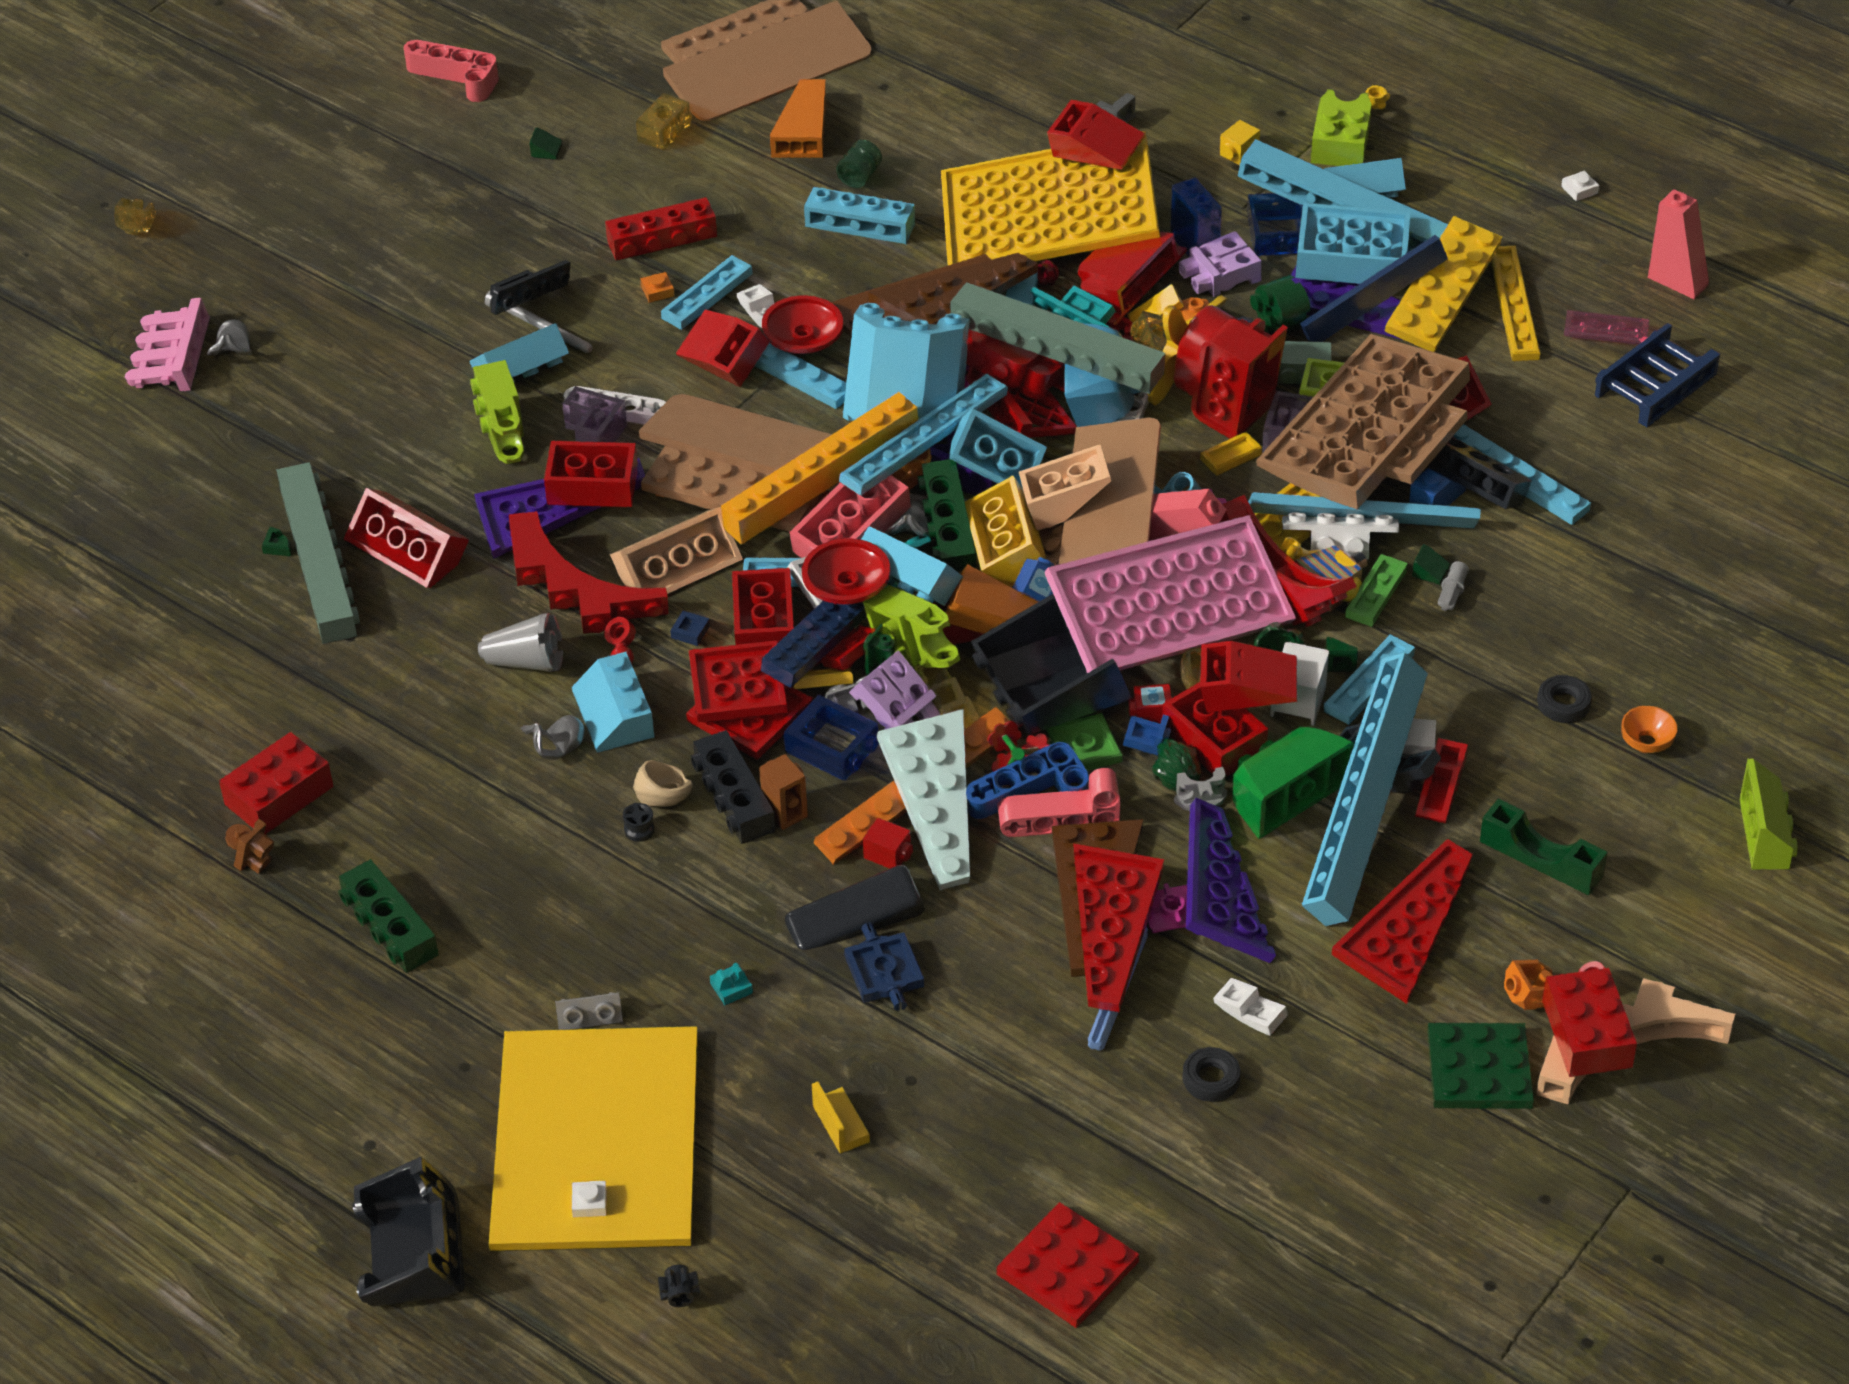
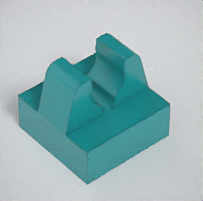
(731, 984)

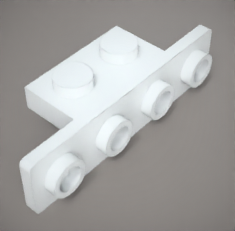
(1347, 533)

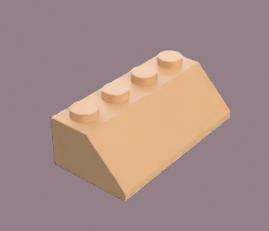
(678, 554)

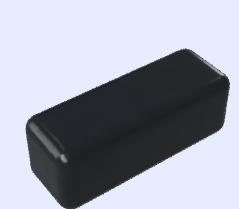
(840, 915)

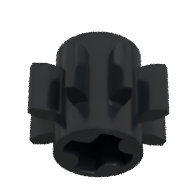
(679, 1285)

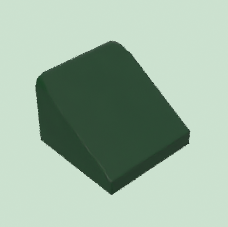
(544, 144)
(1429, 565)
(1341, 656)

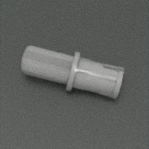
(1453, 585)

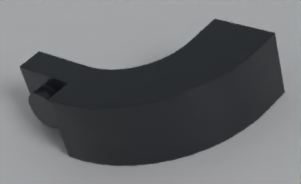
(1412, 767)

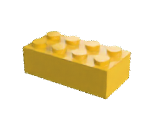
(1003, 531)

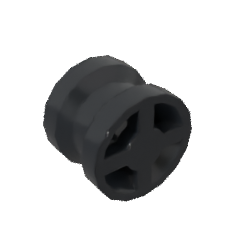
(638, 822)

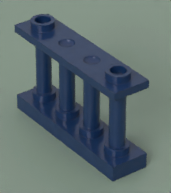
(1665, 394)

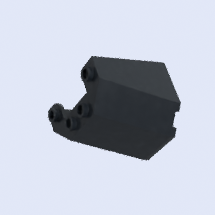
(1042, 672)

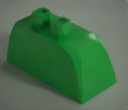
(1288, 777)

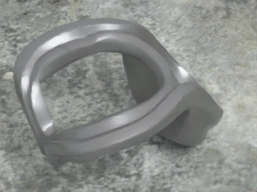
(232, 337)
(912, 521)
(564, 733)

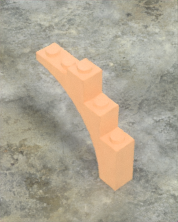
(1652, 1017)

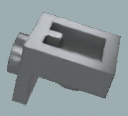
(1122, 108)

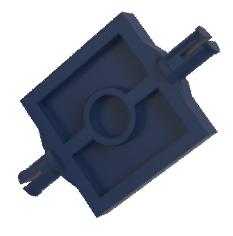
(884, 967)

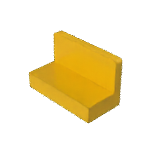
(839, 1118)

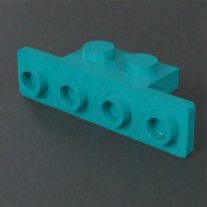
(1075, 305)

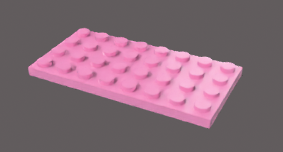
(1169, 595)

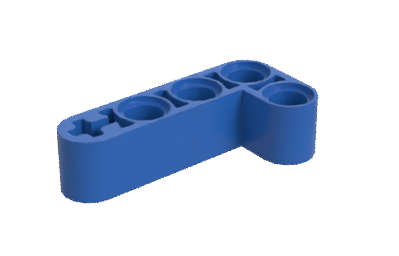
(987, 792)

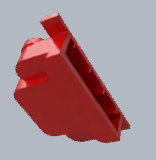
(1128, 271)
(1014, 365)

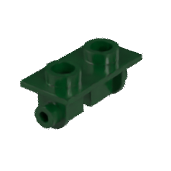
(877, 649)

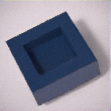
(690, 628)

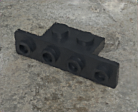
(528, 286)

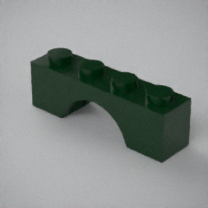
(1511, 833)

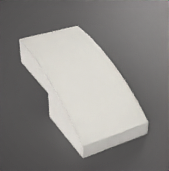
(756, 302)
(1245, 1005)

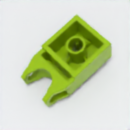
(1341, 130)
(499, 407)
(913, 626)

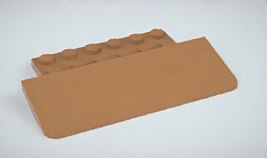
(759, 54)
(721, 452)
(1123, 508)

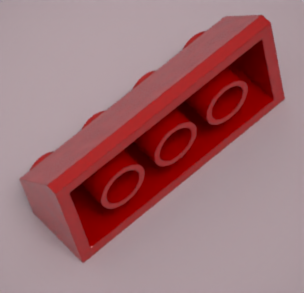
(405, 538)

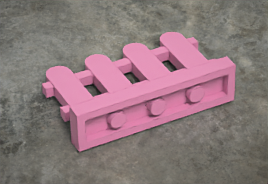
(180, 358)

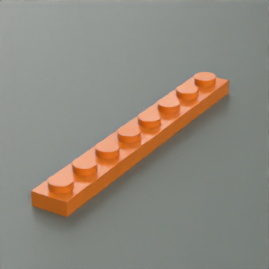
(887, 803)

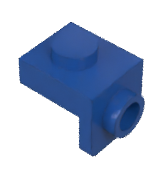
(1146, 735)

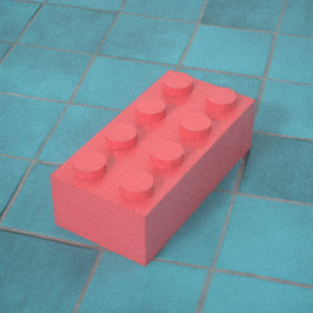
(849, 515)

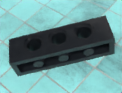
(1481, 474)
(733, 787)

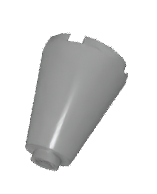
(525, 645)

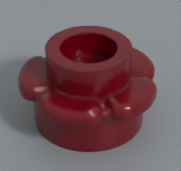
(1047, 273)

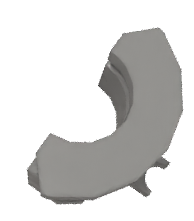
(1211, 790)

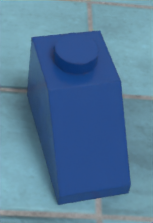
(1435, 489)

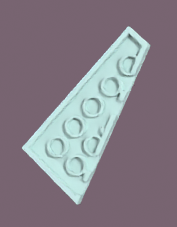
(931, 779)

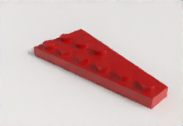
(1114, 908)
(1402, 929)

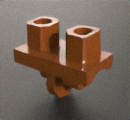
(250, 846)

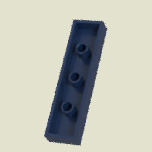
(811, 641)

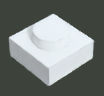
(1580, 186)
(589, 1198)

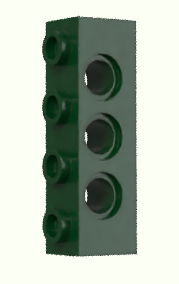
(944, 477)
(387, 916)

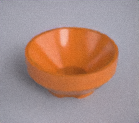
(1649, 722)

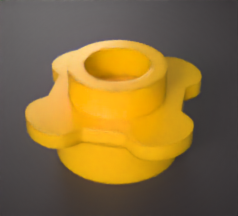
(1378, 96)

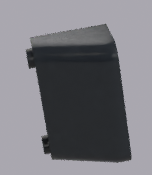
(412, 1235)

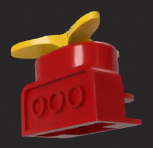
(1221, 366)

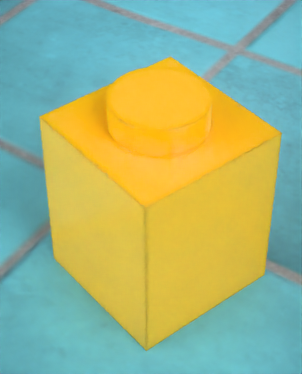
(1237, 140)

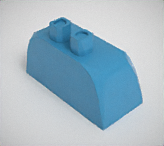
(1095, 398)

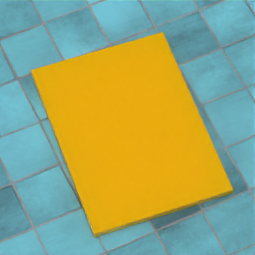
(1047, 206)
(595, 1111)

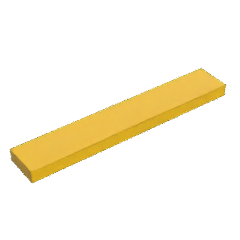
(1514, 305)

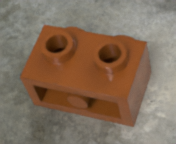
(785, 790)

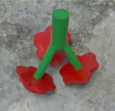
(1006, 738)

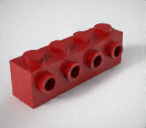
(661, 228)

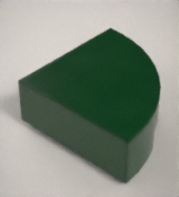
(276, 543)

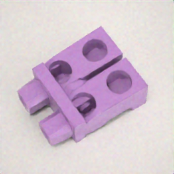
(1221, 265)
(895, 693)

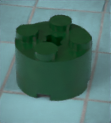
(1281, 304)

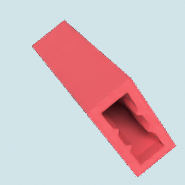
(1678, 246)
(1184, 512)

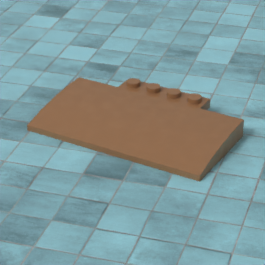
(1371, 421)

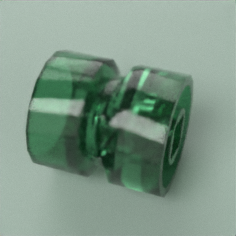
(859, 163)

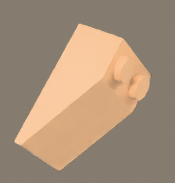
(1064, 485)

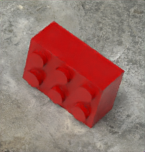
(591, 473)
(762, 605)
(1217, 735)
(276, 782)
(1589, 1022)

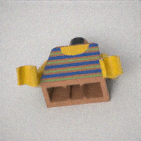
(1328, 563)

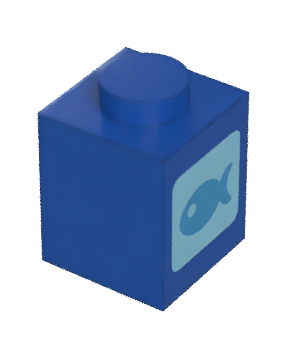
(1032, 579)

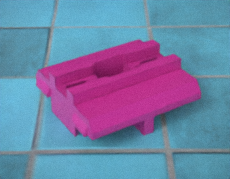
(1163, 912)

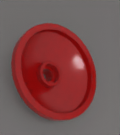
(802, 324)
(846, 571)

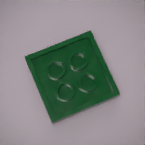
(1479, 1065)

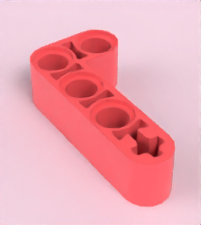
(454, 63)
(1039, 812)

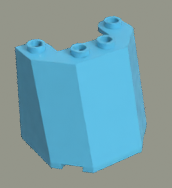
(904, 357)

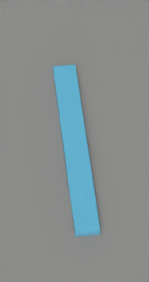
(921, 435)
(1405, 512)

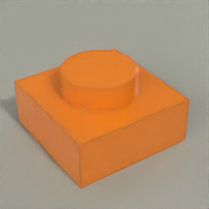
(657, 287)

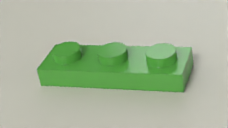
(1376, 590)

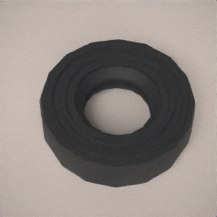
(1560, 712)
(1211, 1090)

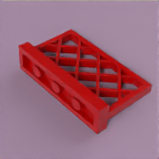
(1009, 412)

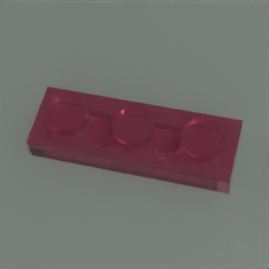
(1606, 327)

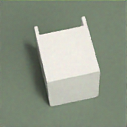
(1311, 681)

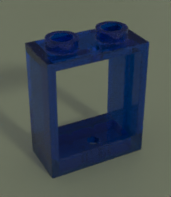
(1261, 208)
(1194, 215)
(818, 713)

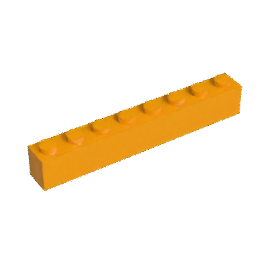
(815, 469)

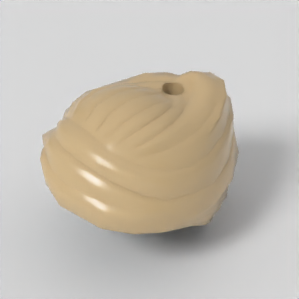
(661, 784)

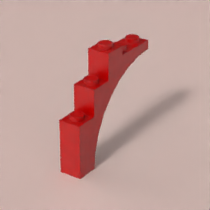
(569, 587)
(1305, 591)

